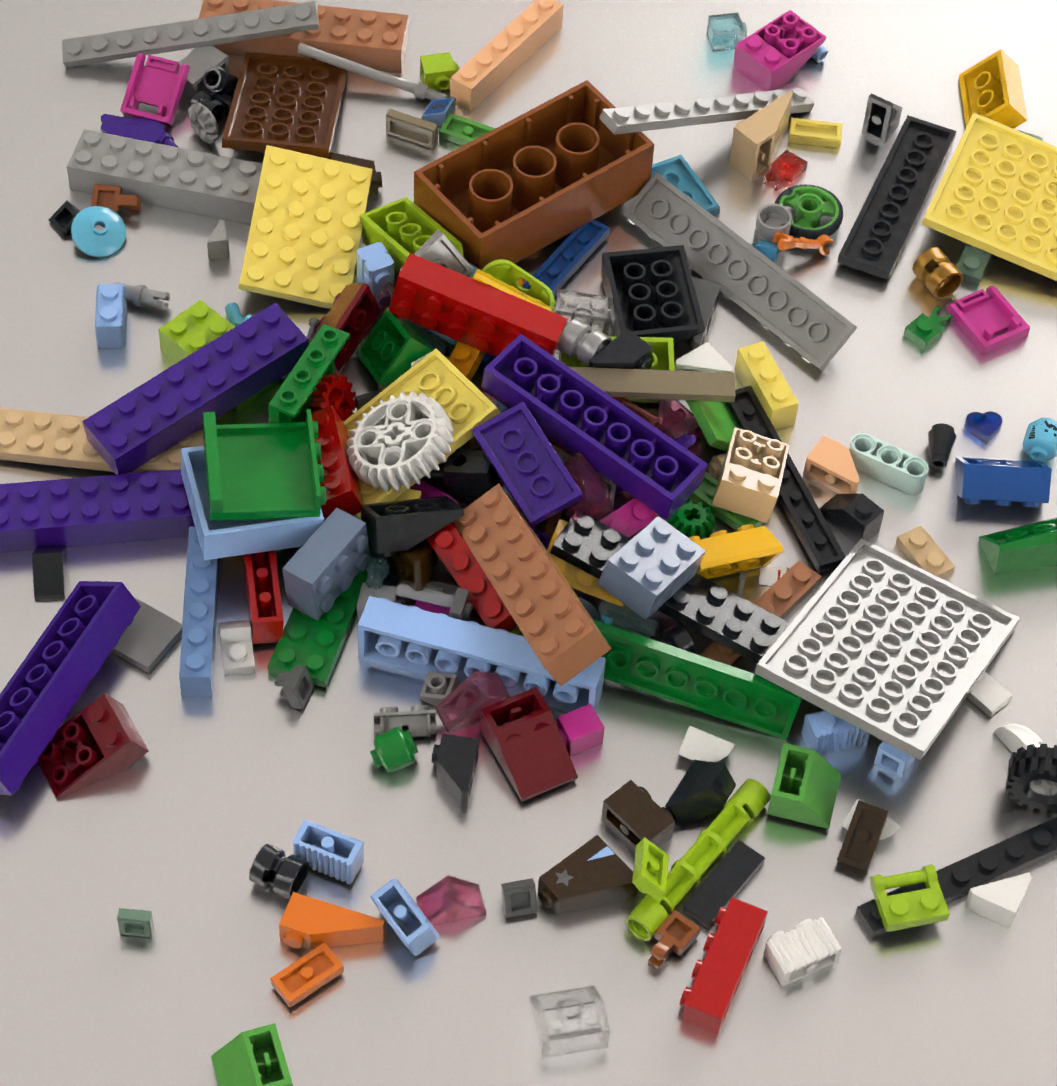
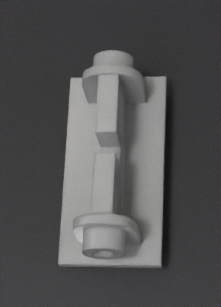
(417, 720)

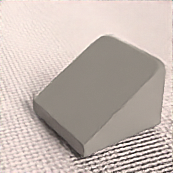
(218, 242)

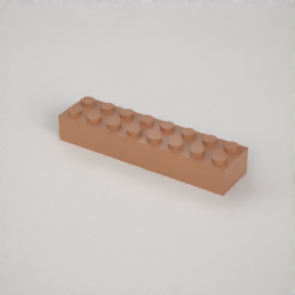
(353, 34)
(531, 585)

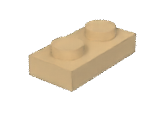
(924, 552)

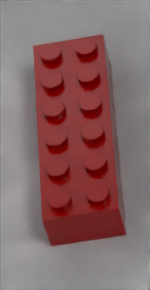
(470, 309)

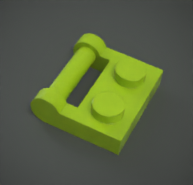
(912, 907)

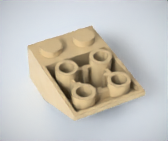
(760, 137)
(751, 475)

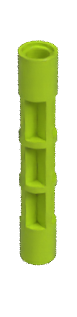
(710, 844)

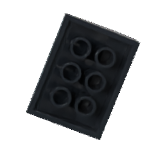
(652, 293)

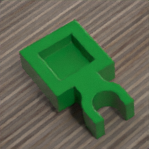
(926, 329)

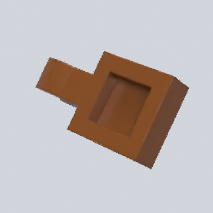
(112, 198)
(673, 935)

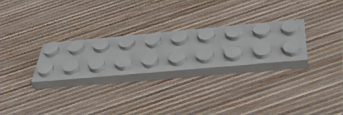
(742, 271)

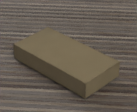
(411, 128)

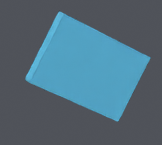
(683, 177)

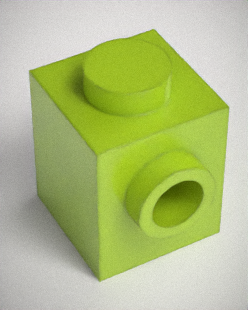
(437, 70)

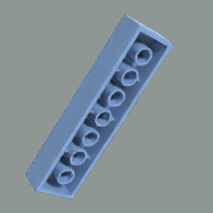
(434, 642)

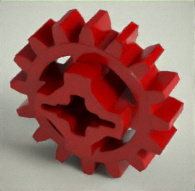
(337, 392)

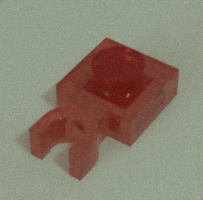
(785, 167)

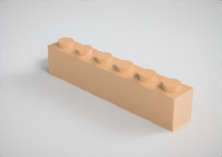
(506, 53)

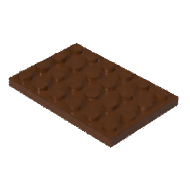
(285, 105)

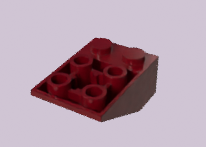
(527, 743)
(91, 747)

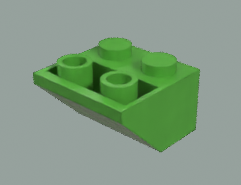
(804, 787)
(252, 1060)

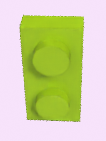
(650, 869)

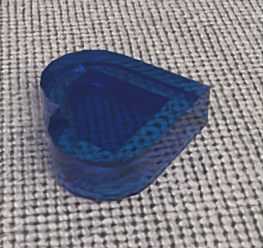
(984, 425)

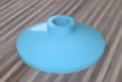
(96, 242)

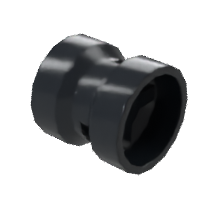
(216, 107)

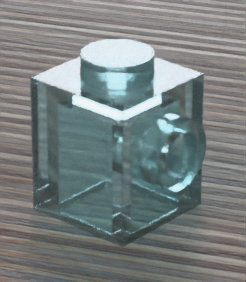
(725, 31)

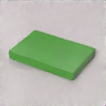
(715, 421)

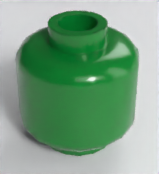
(394, 749)

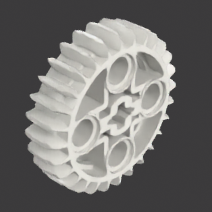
(400, 441)

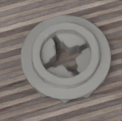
(203, 122)

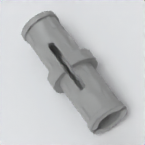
(142, 296)

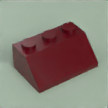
(353, 313)

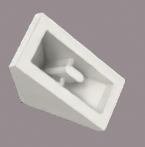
(703, 359)
(999, 899)

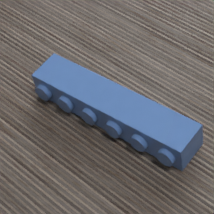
(198, 621)

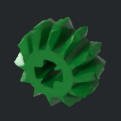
(693, 520)

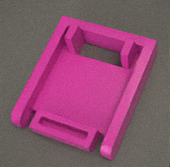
(156, 86)
(985, 318)

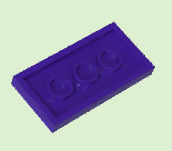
(527, 464)

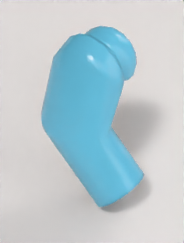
(234, 314)

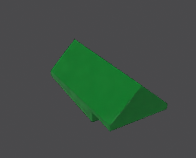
(1022, 547)

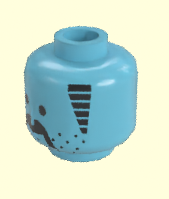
(1041, 439)

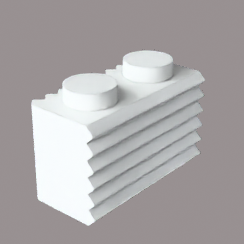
(801, 950)

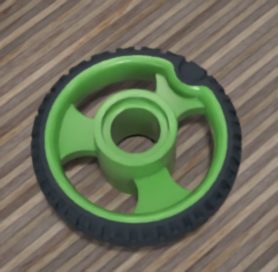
(809, 207)

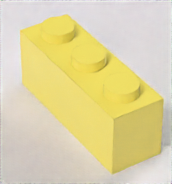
(758, 368)

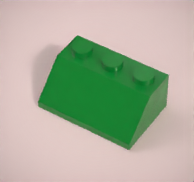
(392, 348)

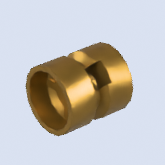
(937, 273)

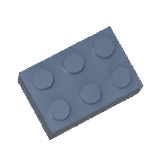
(326, 564)
(651, 567)

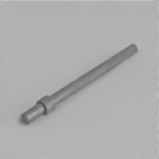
(419, 90)

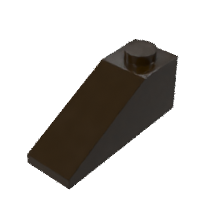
(415, 565)

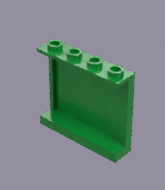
(295, 395)
(263, 469)

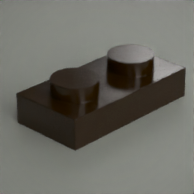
(863, 835)

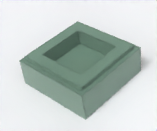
(135, 922)

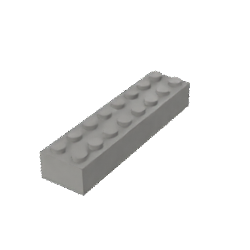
(166, 175)

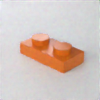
(307, 975)

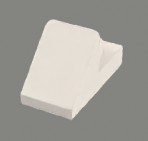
(237, 647)

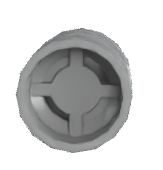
(772, 219)
(582, 342)

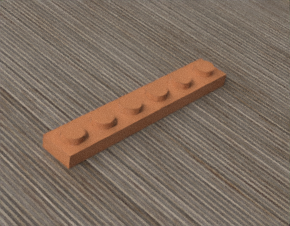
(778, 600)

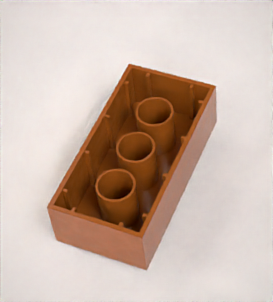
(534, 178)

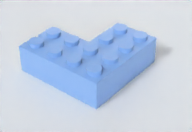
(236, 537)

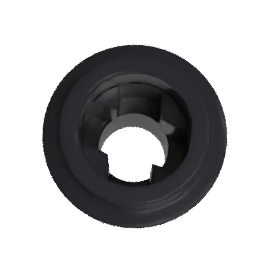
(219, 80)
(941, 442)

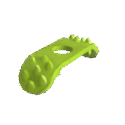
(509, 273)

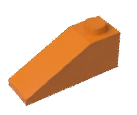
(312, 922)

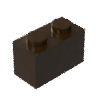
(637, 816)

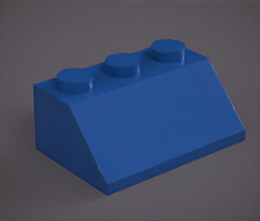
(1003, 481)

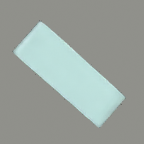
(888, 463)

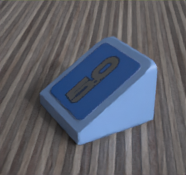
(439, 110)

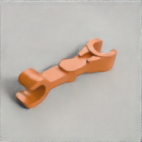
(788, 242)

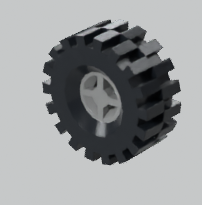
(1033, 777)

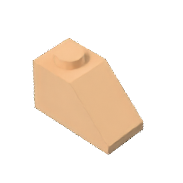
(832, 467)

